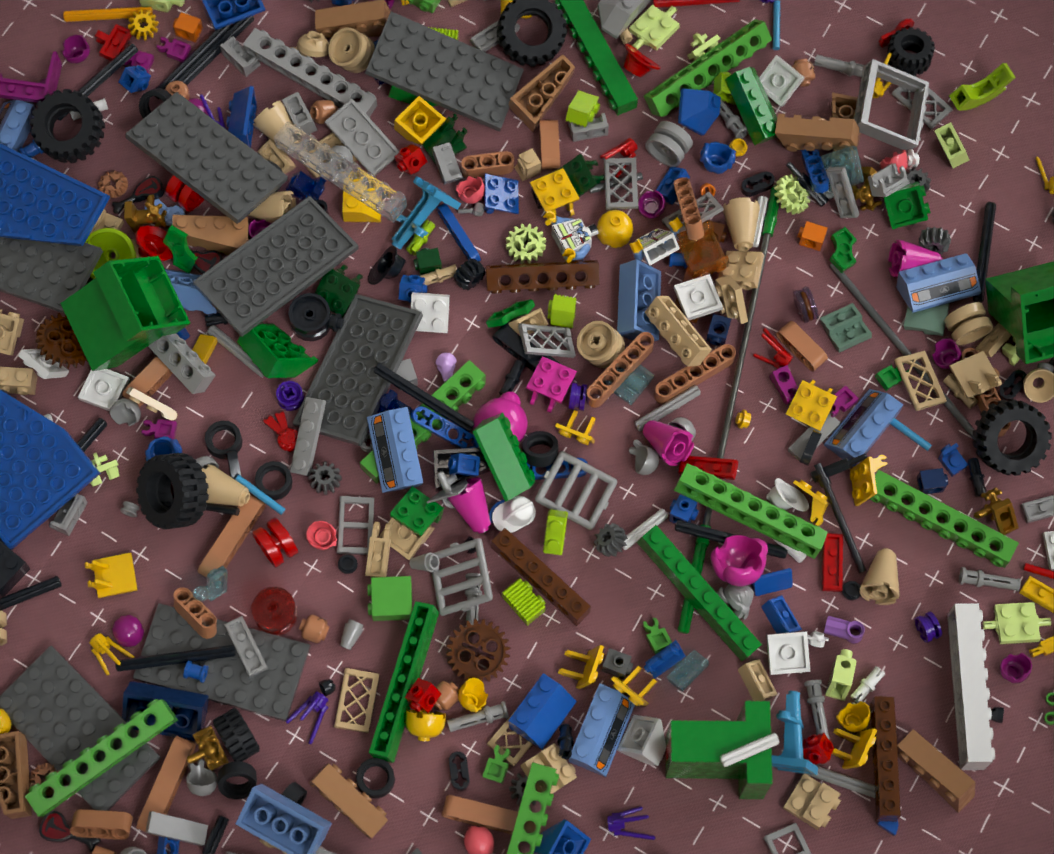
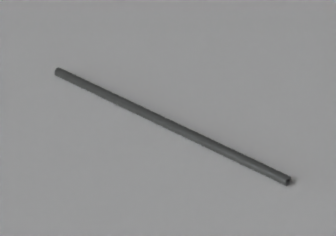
(898, 343)

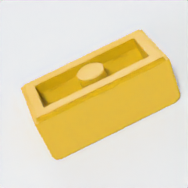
(205, 347)

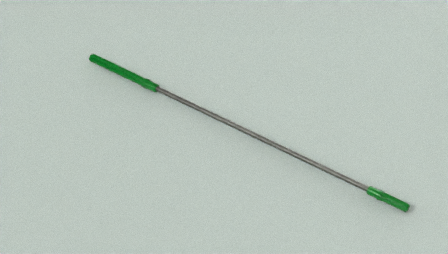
(701, 544)

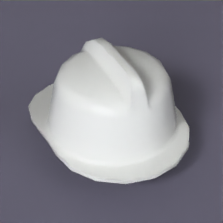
(787, 496)
(514, 514)

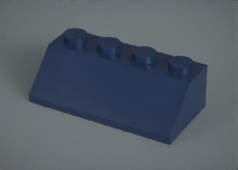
(187, 706)

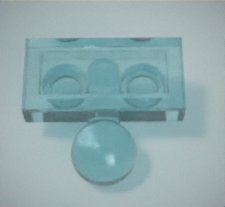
(215, 585)
(687, 670)

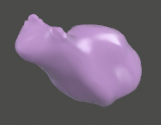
(446, 365)

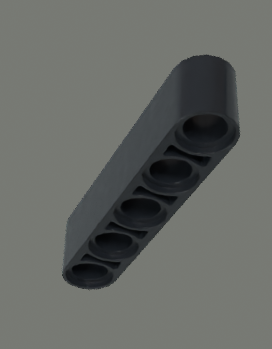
(512, 343)

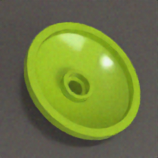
(111, 241)

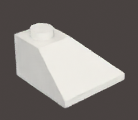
(644, 740)

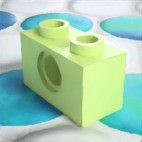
(951, 145)

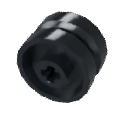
(309, 317)

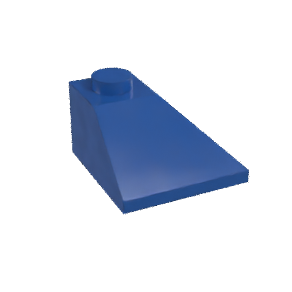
(698, 109)
(563, 839)

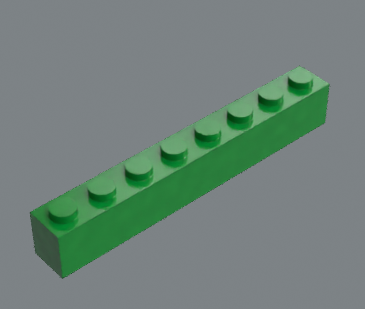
(598, 55)
(699, 593)
(406, 672)

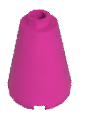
(907, 256)
(669, 441)
(472, 505)

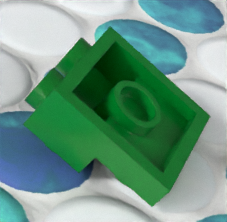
(907, 206)

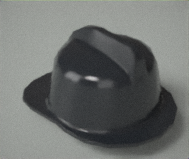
(387, 266)

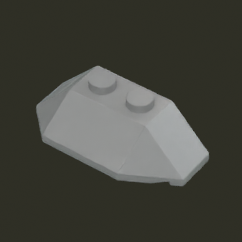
(618, 14)

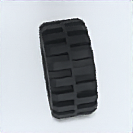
(526, 53)
(51, 110)
(1033, 447)
(188, 486)

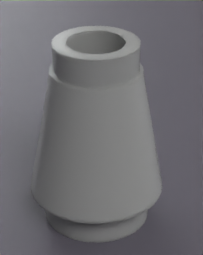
(425, 562)
(351, 633)

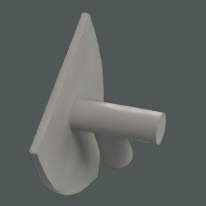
(449, 488)

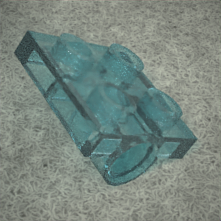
(845, 158)
(634, 384)

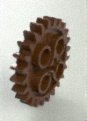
(65, 341)
(486, 634)

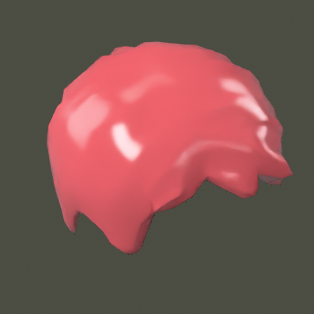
(898, 159)
(471, 190)
(321, 535)
(479, 840)

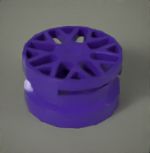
(289, 395)
(575, 396)
(928, 627)

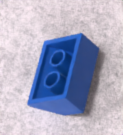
(230, 11)
(243, 114)
(542, 711)

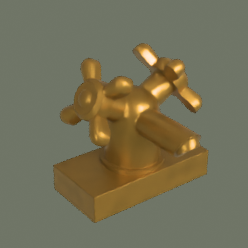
(864, 192)
(136, 218)
(1001, 511)
(209, 749)

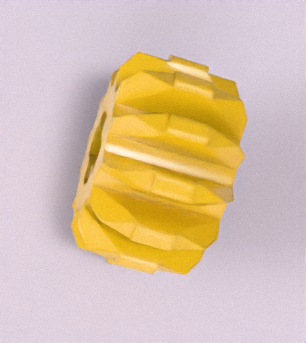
(150, 23)

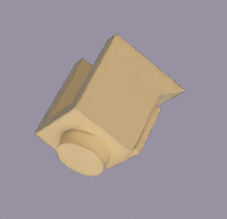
(528, 165)

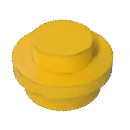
(739, 146)
(743, 419)

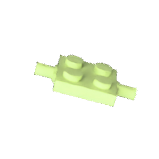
(654, 27)
(1016, 623)

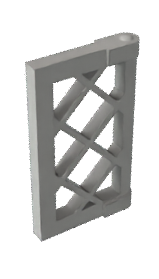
(938, 116)
(620, 163)
(705, 215)
(540, 350)

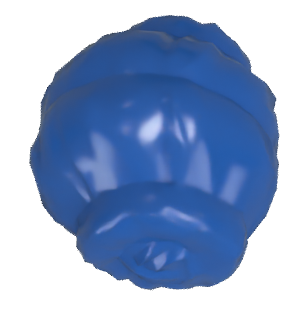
(717, 157)
(161, 446)

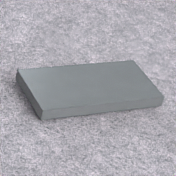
(362, 137)

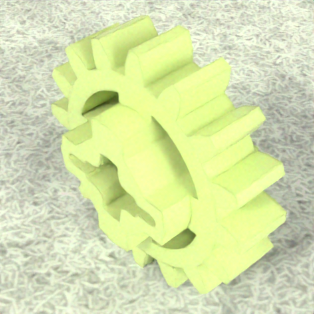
(791, 195)
(518, 239)

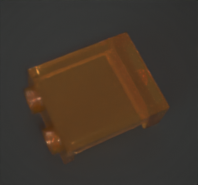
(704, 254)

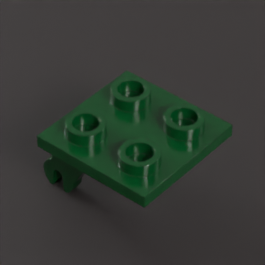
(446, 134)
(580, 176)
(338, 289)

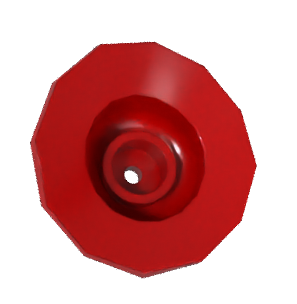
(638, 63)
(151, 243)

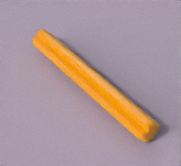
(103, 14)

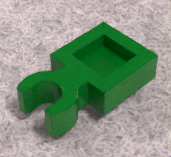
(889, 377)

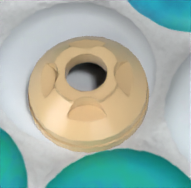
(313, 44)
(1045, 391)

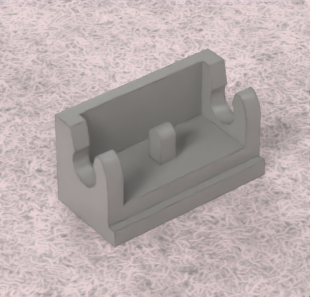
(236, 55)
(597, 128)
(446, 163)
(887, 181)
(69, 515)

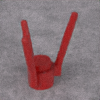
(626, 148)
(782, 357)

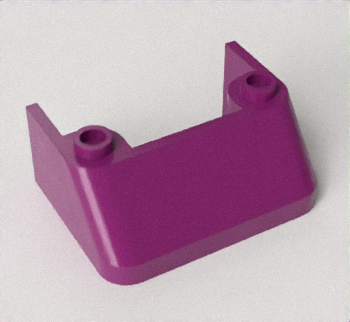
(32, 91)

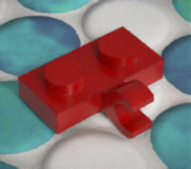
(114, 42)

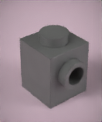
(617, 664)

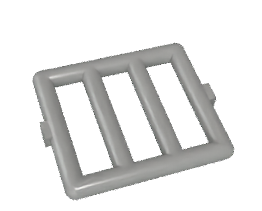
(595, 474)
(483, 579)

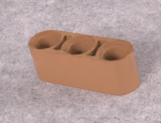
(549, 144)
(494, 159)
(802, 346)
(150, 379)
(202, 616)
(101, 824)

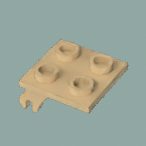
(975, 374)

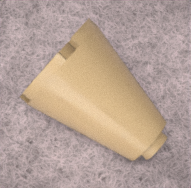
(272, 120)
(274, 206)
(742, 221)
(224, 488)
(882, 579)

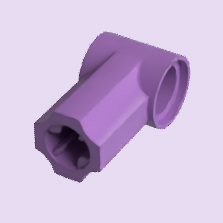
(841, 628)

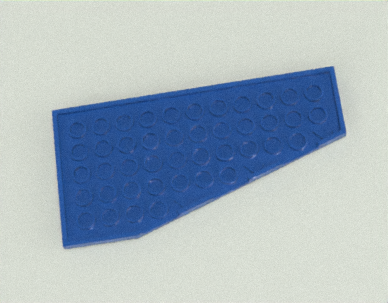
(45, 203)
(37, 469)

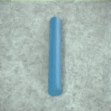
(776, 25)
(912, 435)
(260, 495)

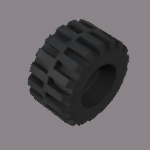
(915, 41)
(236, 735)

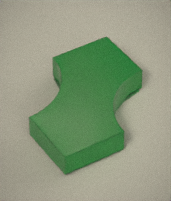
(177, 242)
(843, 257)
(517, 309)

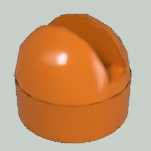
(710, 188)

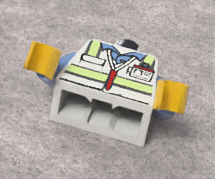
(571, 236)
(657, 243)

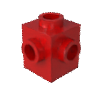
(410, 159)
(422, 695)
(817, 749)

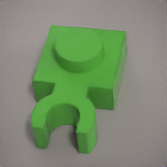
(657, 637)
(496, 768)

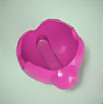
(509, 405)
(740, 560)

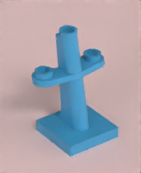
(412, 224)
(792, 755)

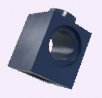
(721, 323)
(932, 481)

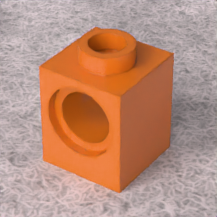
(187, 27)
(812, 235)

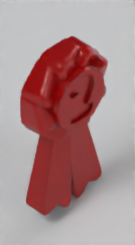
(885, 39)
(287, 436)

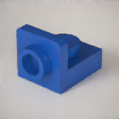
(952, 459)
(464, 464)

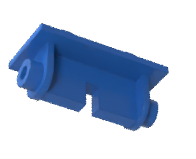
(664, 659)

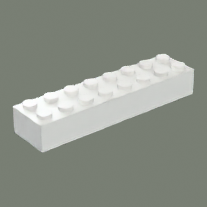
(969, 687)

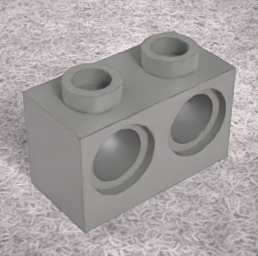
(299, 113)

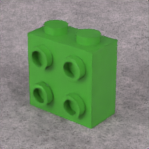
(390, 598)

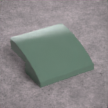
(927, 320)
(845, 327)

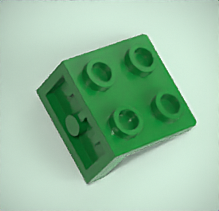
(416, 513)

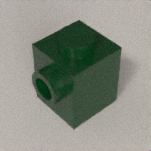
(427, 260)

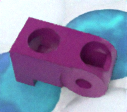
(784, 383)

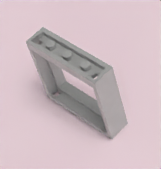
(918, 86)

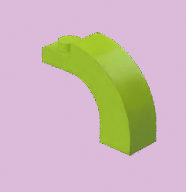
(974, 95)

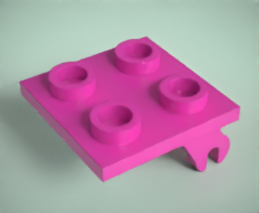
(551, 381)

